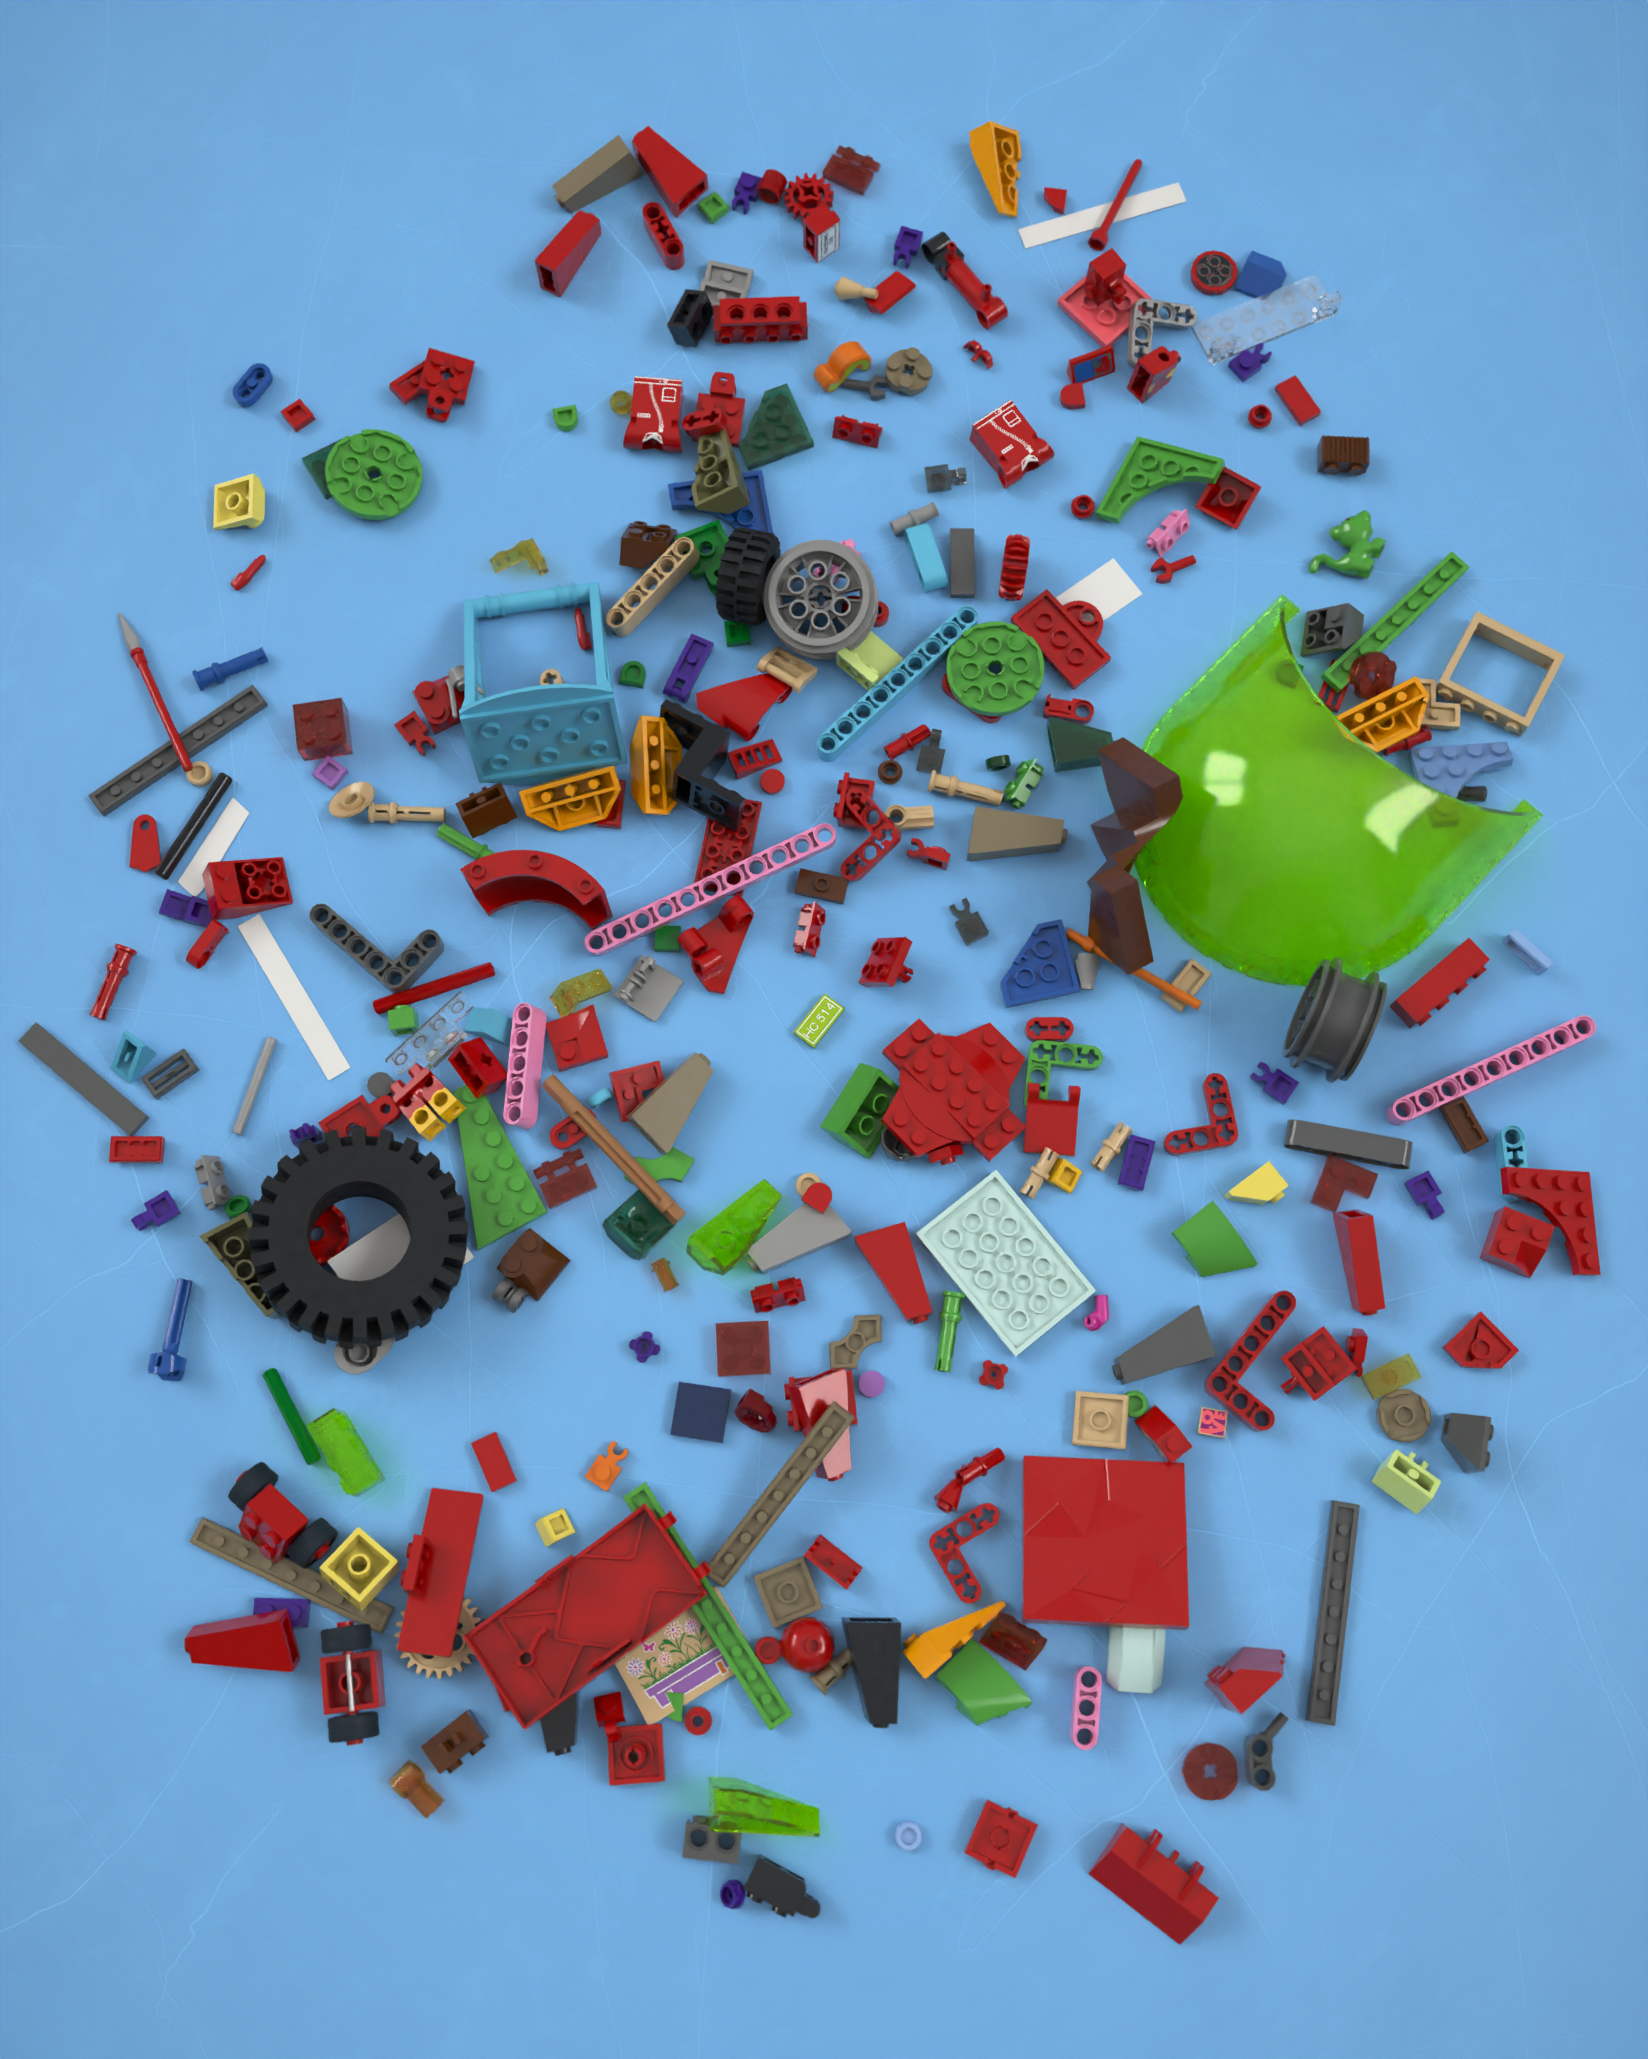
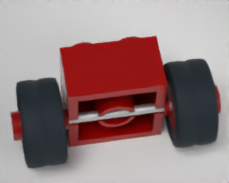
(275, 1522)
(351, 1683)

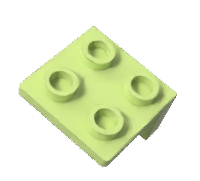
(869, 661)

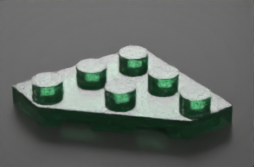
(775, 430)

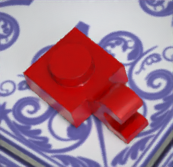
(933, 856)
(1356, 1347)
(609, 1713)

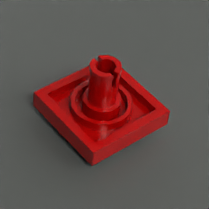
(886, 963)
(637, 1755)

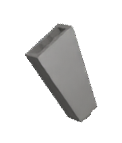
(796, 1237)

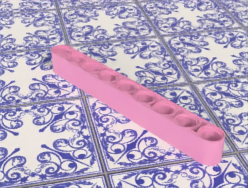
(1501, 1064)

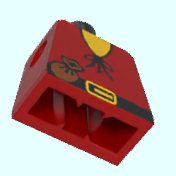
(1153, 373)

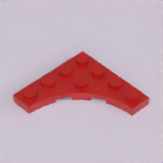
(1566, 1203)

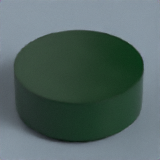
(998, 763)

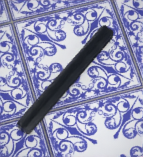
(193, 826)

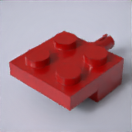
(1317, 1364)

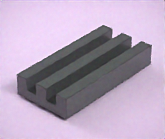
(175, 1081)

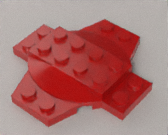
(953, 1090)

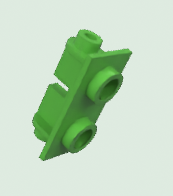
(1028, 775)

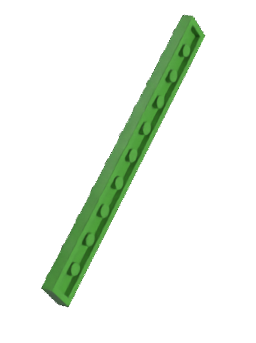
(724, 1629)

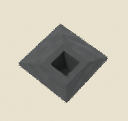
(1331, 629)
(1467, 1440)

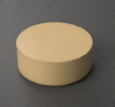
(200, 775)
(805, 1181)

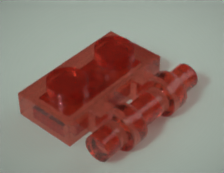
(849, 175)
(567, 1185)

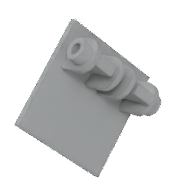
(648, 988)

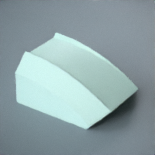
(1135, 1659)

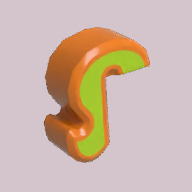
(841, 365)

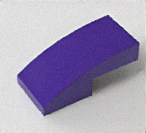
(185, 908)

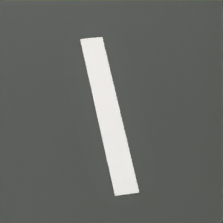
(1093, 217)
(294, 997)

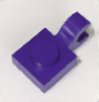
(1425, 1190)
(159, 1210)

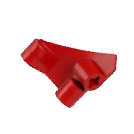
(742, 702)
(717, 944)

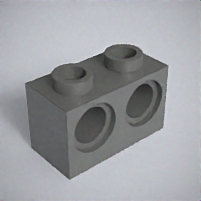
(711, 1849)

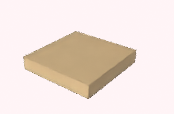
(1100, 1420)

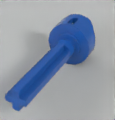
(168, 1361)

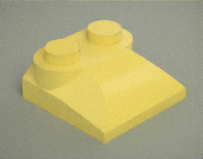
(239, 503)

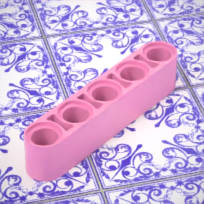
(524, 1066)

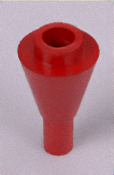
(949, 1496)

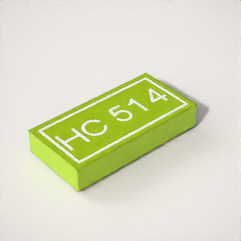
(819, 1021)

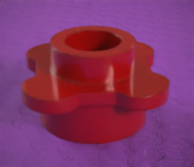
(986, 1377)

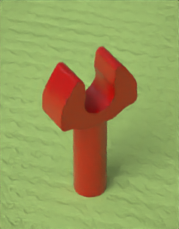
(1169, 568)

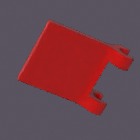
(1051, 1122)

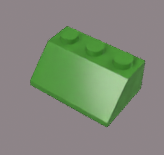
(859, 1110)

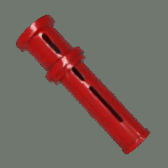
(116, 971)

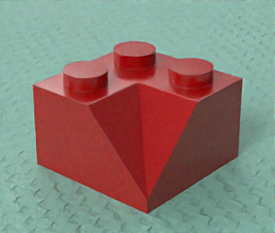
(1516, 1241)

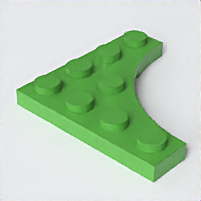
(1151, 467)

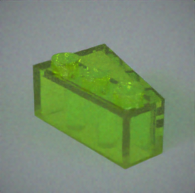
(345, 1452)

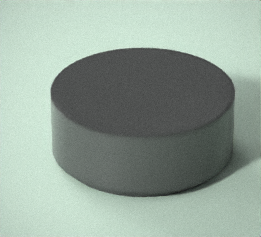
(379, 1084)

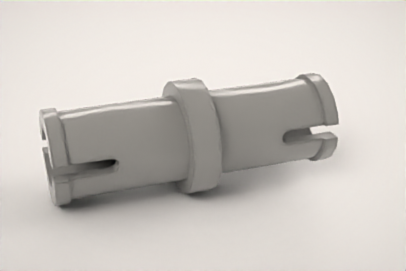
(914, 518)

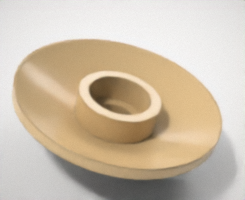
(351, 800)

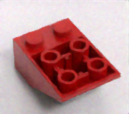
(245, 887)

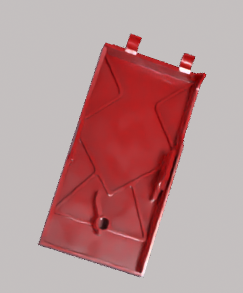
(586, 1615)

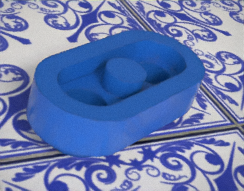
(251, 385)

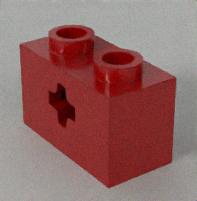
(478, 1067)

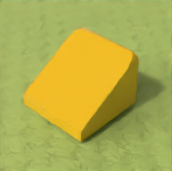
(1064, 1175)

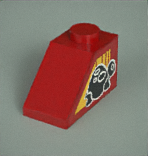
(1163, 1434)

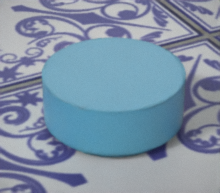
(600, 1098)

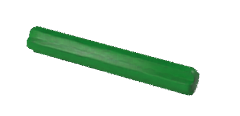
(291, 1416)

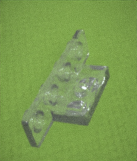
(435, 1038)

